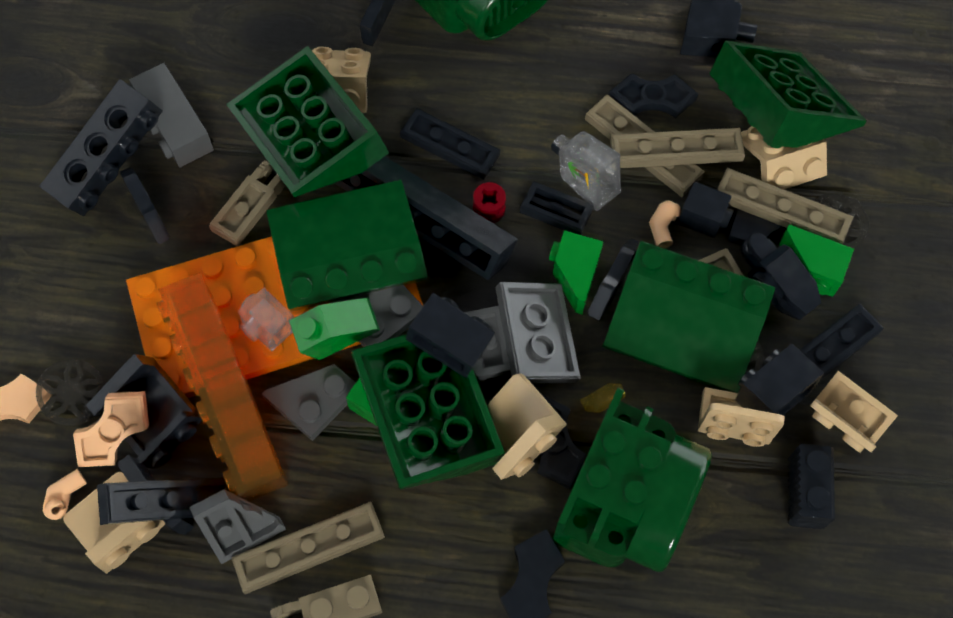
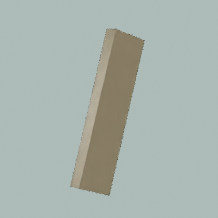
(613, 118)
(678, 147)
(784, 206)
(307, 547)

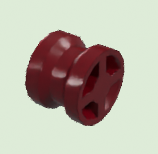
(489, 210)

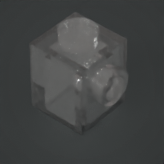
(265, 319)

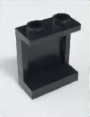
(169, 411)

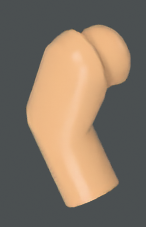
(662, 217)
(59, 494)

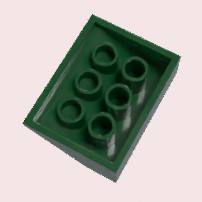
(782, 95)
(307, 125)
(346, 245)
(689, 317)
(426, 414)

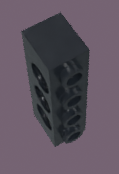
(85, 151)

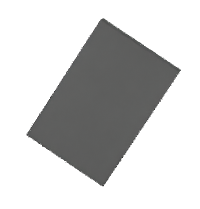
(537, 332)

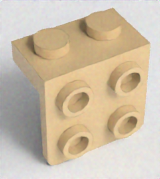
(349, 70)
(787, 165)
(853, 412)
(724, 419)
(524, 425)
(107, 544)

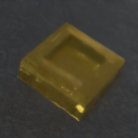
(601, 398)

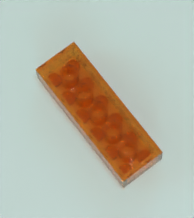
(223, 388)

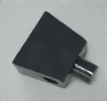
(712, 24)

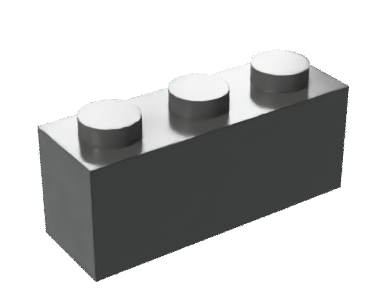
(178, 124)

